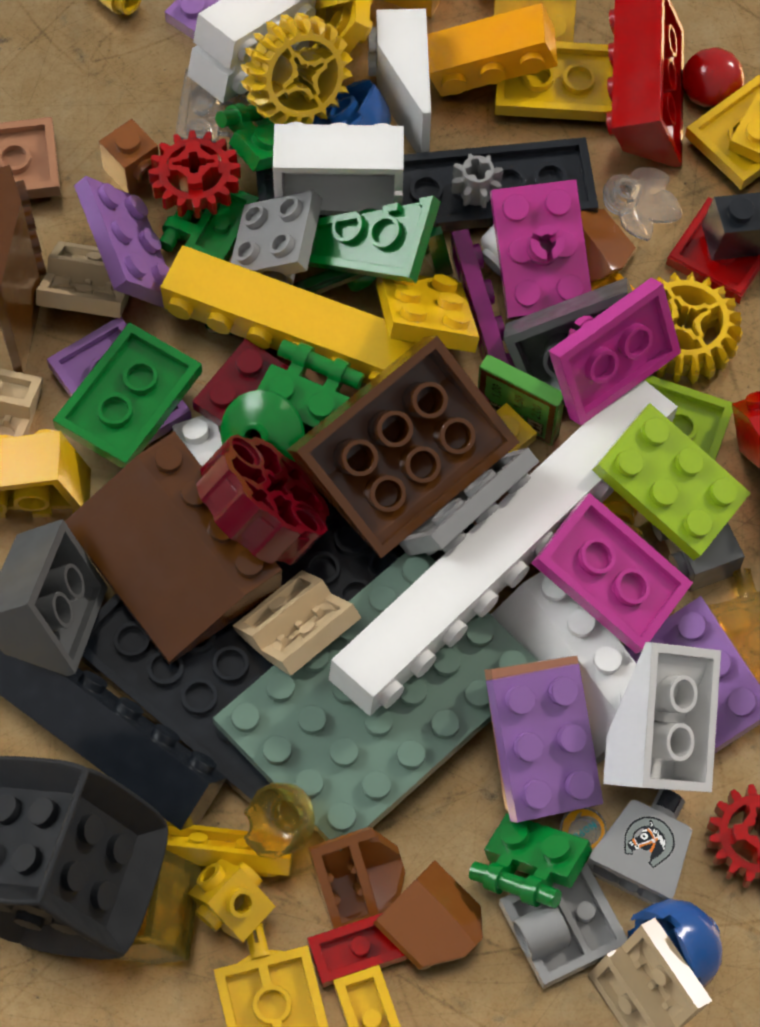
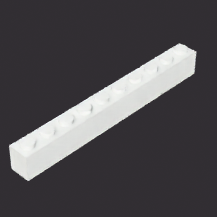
(489, 558)

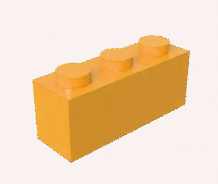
(492, 50)

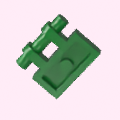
(250, 142)
(212, 233)
(310, 398)
(536, 850)

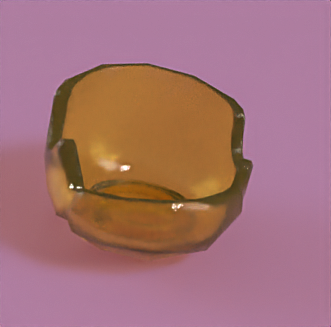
(279, 820)

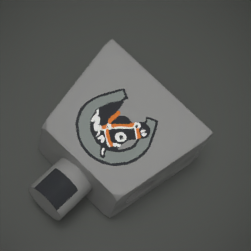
(644, 849)

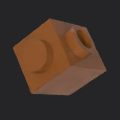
(127, 156)

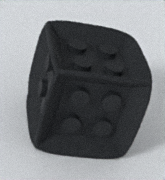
(74, 858)

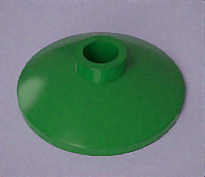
(268, 414)

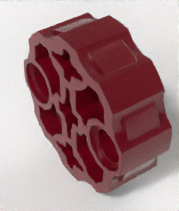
(262, 500)

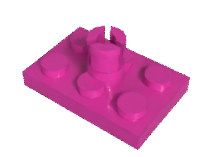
(539, 245)
(615, 351)
(612, 573)

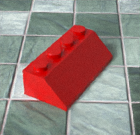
(647, 80)

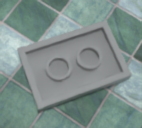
(475, 502)

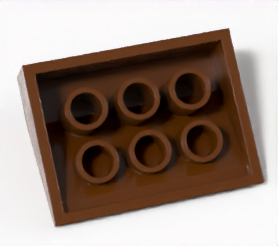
(19, 269)
(404, 445)
(168, 553)

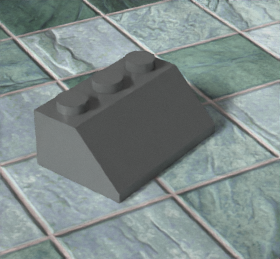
(535, 334)
(48, 598)

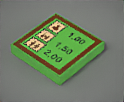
(530, 397)

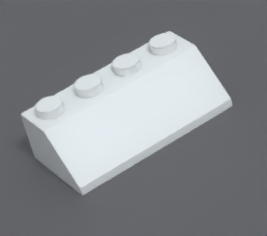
(558, 627)

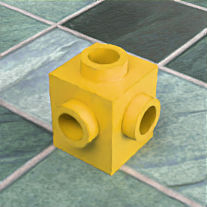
(231, 899)

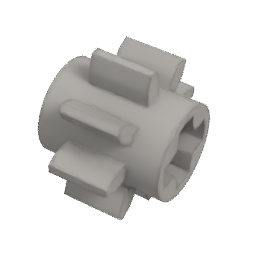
(476, 180)

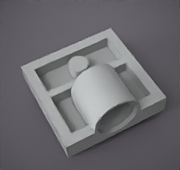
(278, 235)
(567, 937)

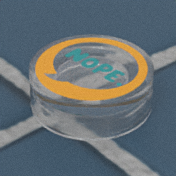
(585, 824)

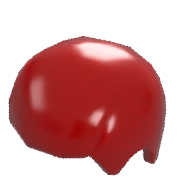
(712, 76)

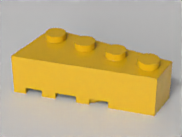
(41, 474)

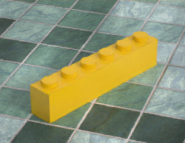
(271, 310)

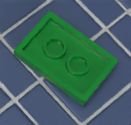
(127, 396)

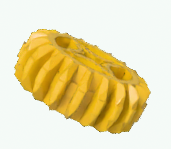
(275, 72)
(693, 311)

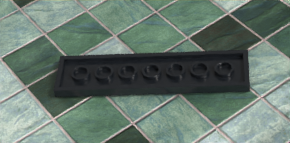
(522, 165)

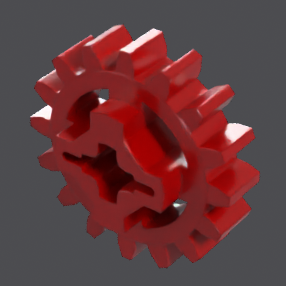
(194, 174)
(737, 839)

